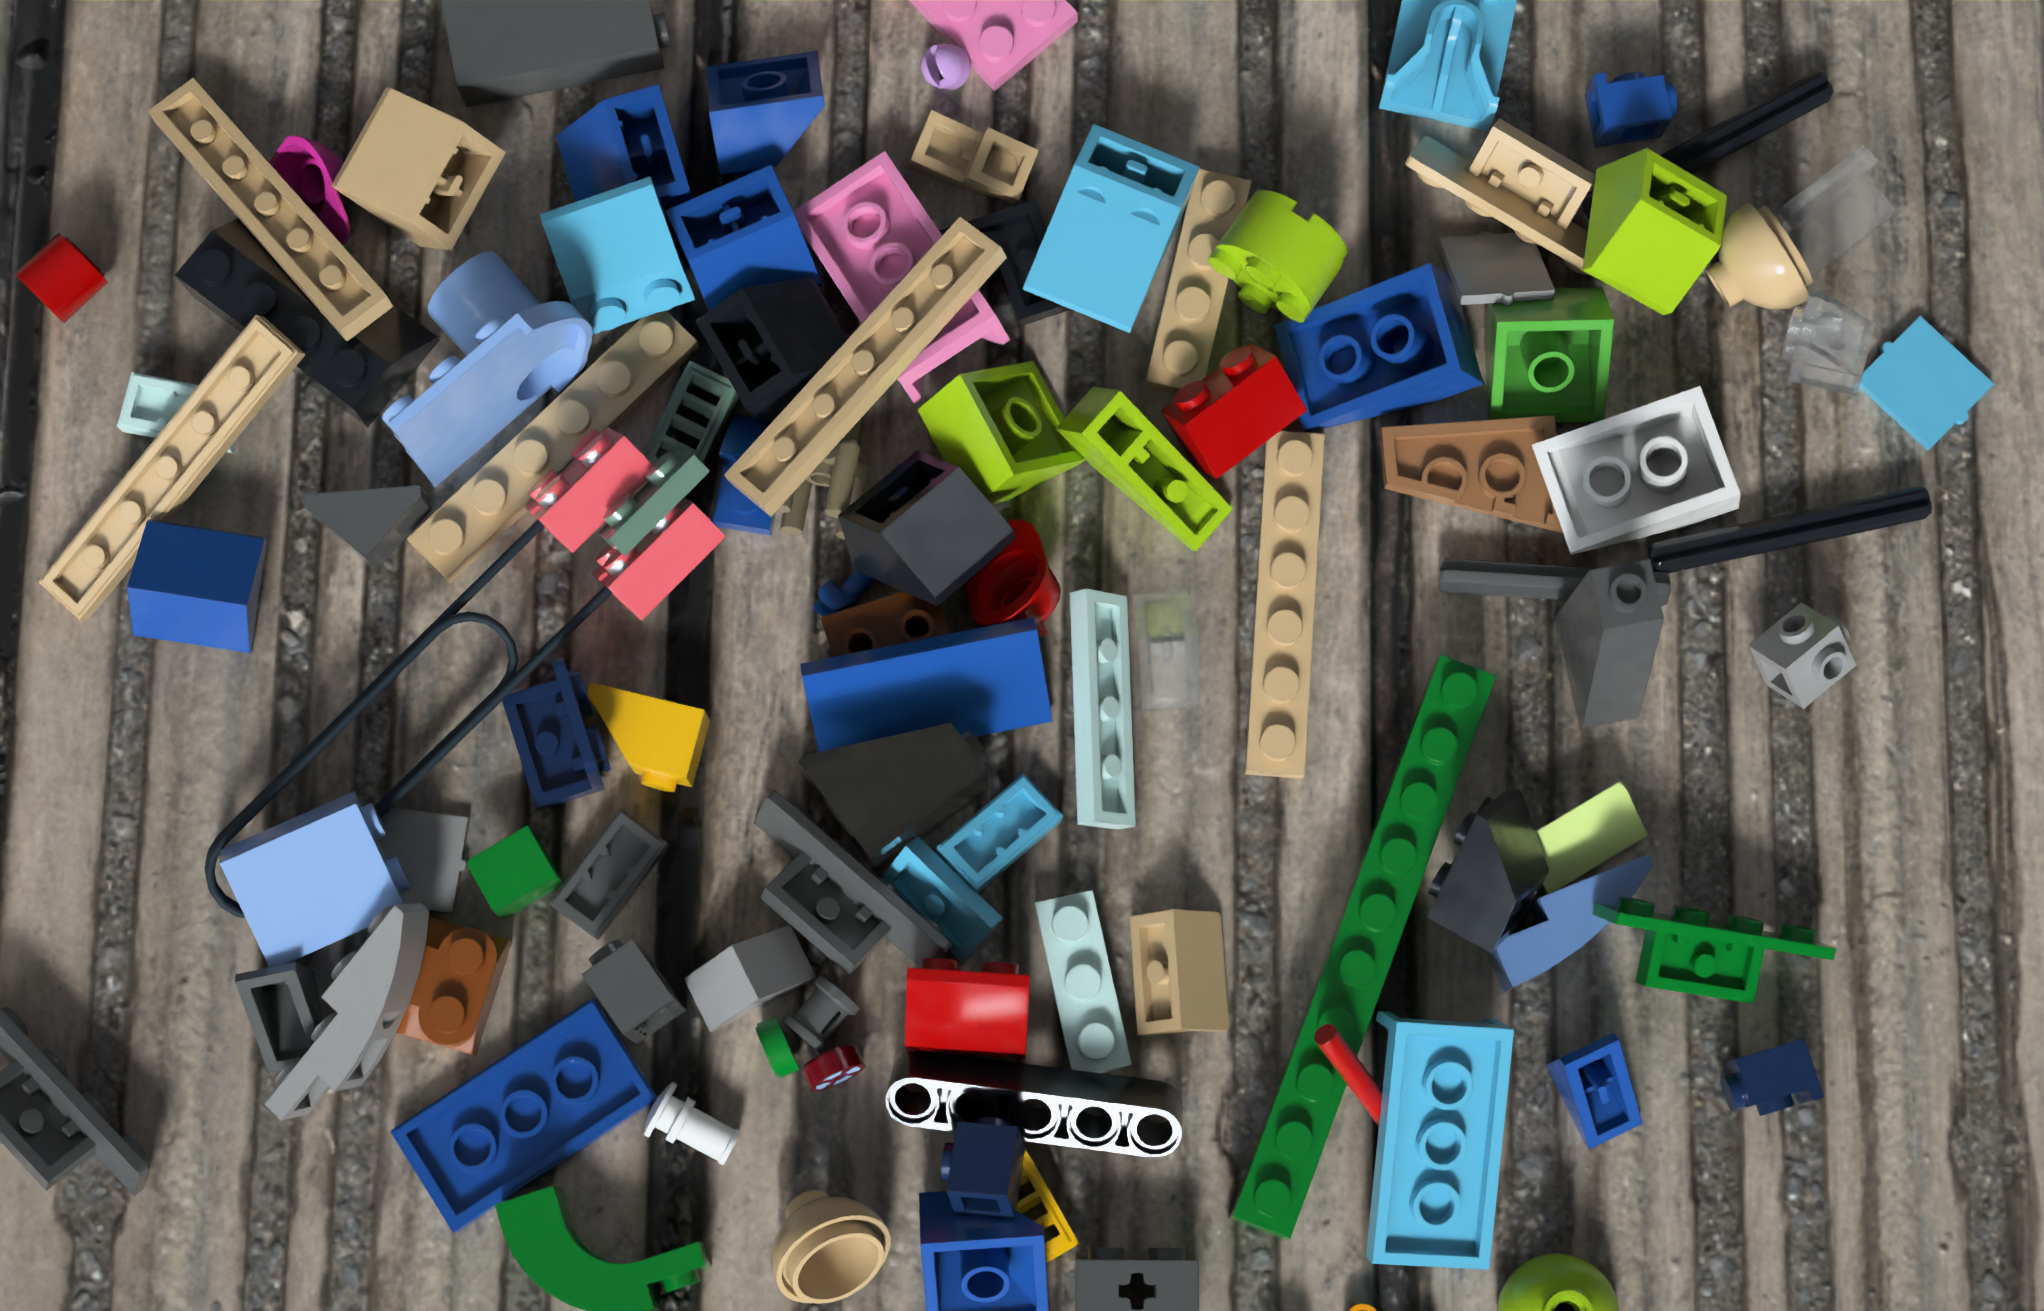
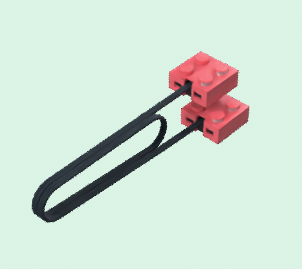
(571, 511)

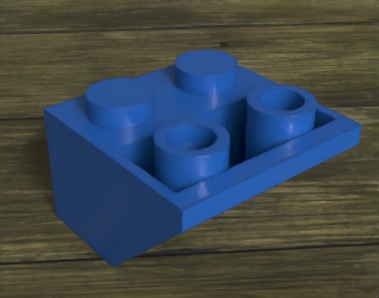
(624, 143)
(741, 237)

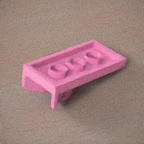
(999, 33)
(869, 239)

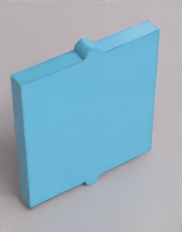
(1924, 383)

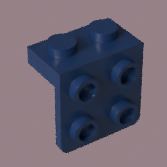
(554, 746)

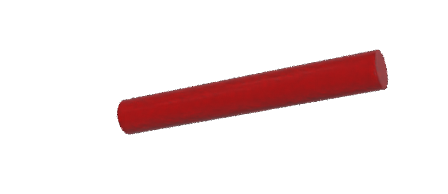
(1350, 1069)

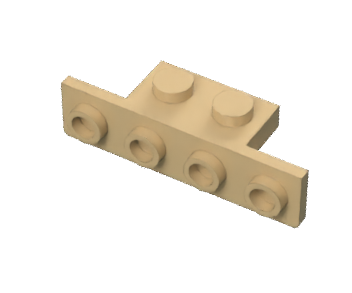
(1517, 185)

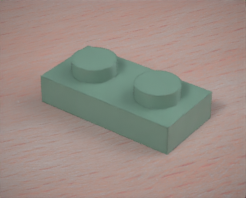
(668, 484)

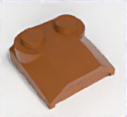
(455, 986)

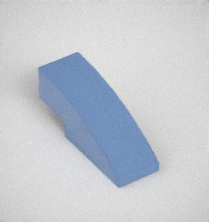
(1564, 923)

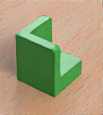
(514, 872)

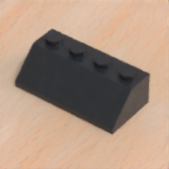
(361, 375)

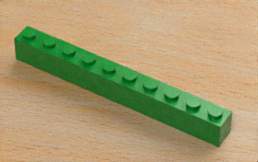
(1363, 945)

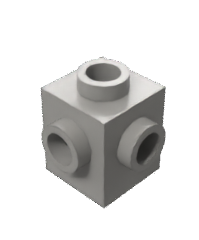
(1803, 654)

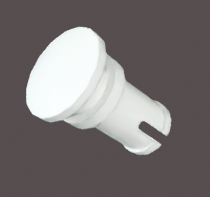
(690, 1126)

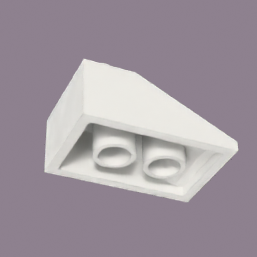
(1638, 473)

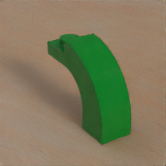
(556, 1259)

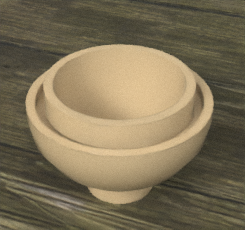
(1759, 262)
(828, 1248)

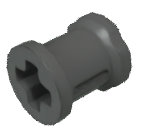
(821, 1015)

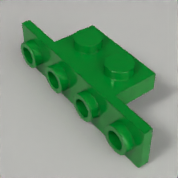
(1703, 956)

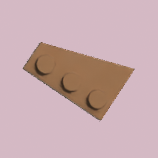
(1473, 466)

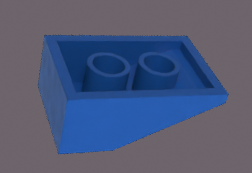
(1380, 350)

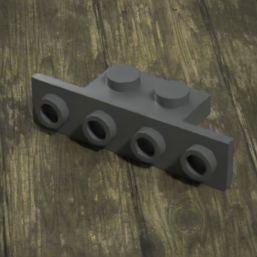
(837, 898)
(50, 1122)

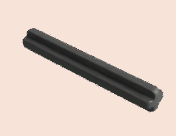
(1521, 579)

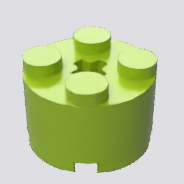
(1279, 256)

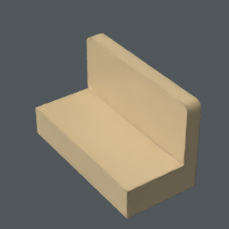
(1179, 972)

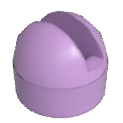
(952, 64)

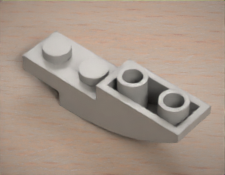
(369, 1001)

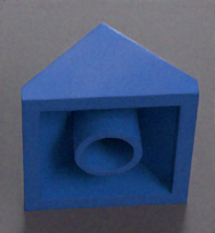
(196, 585)

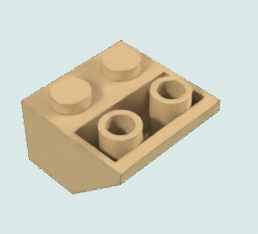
(418, 170)

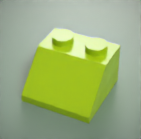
(1000, 430)

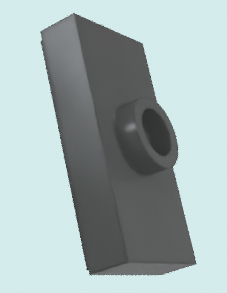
(609, 874)

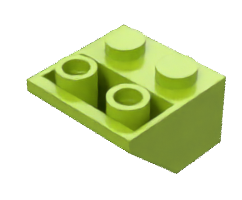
(1652, 229)

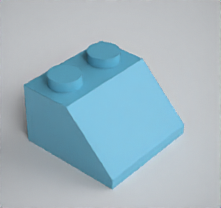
(618, 255)

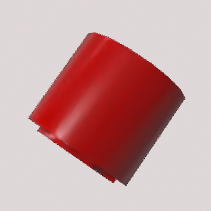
(61, 277)

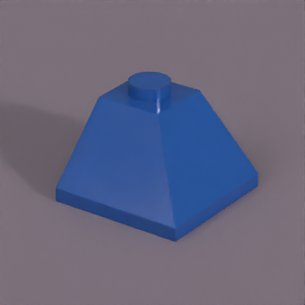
(762, 109)
(980, 1260)

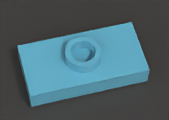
(999, 833)

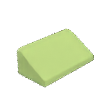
(1589, 836)

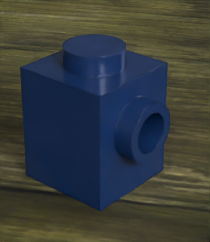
(984, 1168)

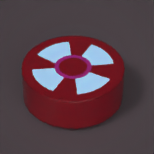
(833, 1067)

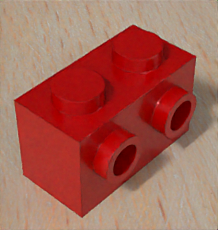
(1233, 409)

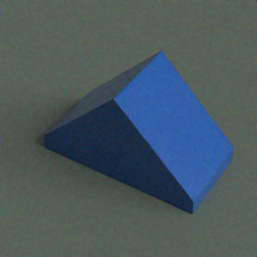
(1597, 1090)

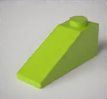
(1144, 465)

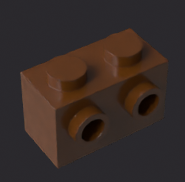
(883, 623)

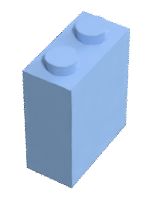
(314, 878)

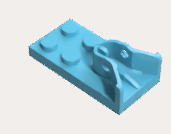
(1448, 60)
(1439, 1142)

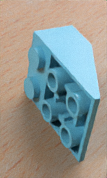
(1111, 228)

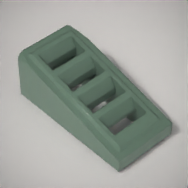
(683, 397)

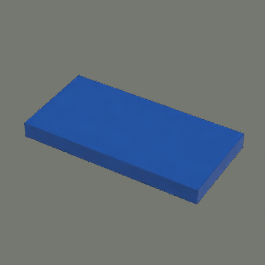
(970, 678)
(524, 1115)

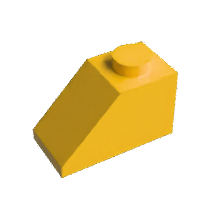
(654, 735)

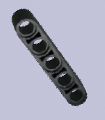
(1063, 1090)

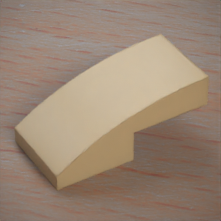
(972, 159)

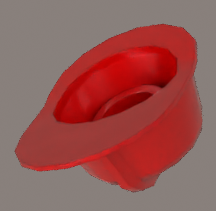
(1015, 583)

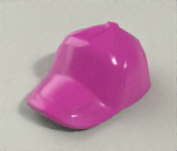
(310, 172)

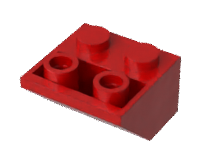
(967, 1009)

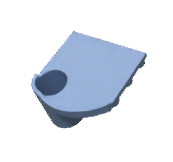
(512, 358)

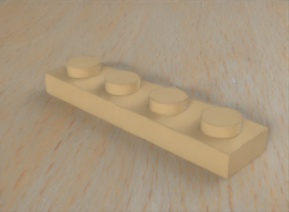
(1195, 288)

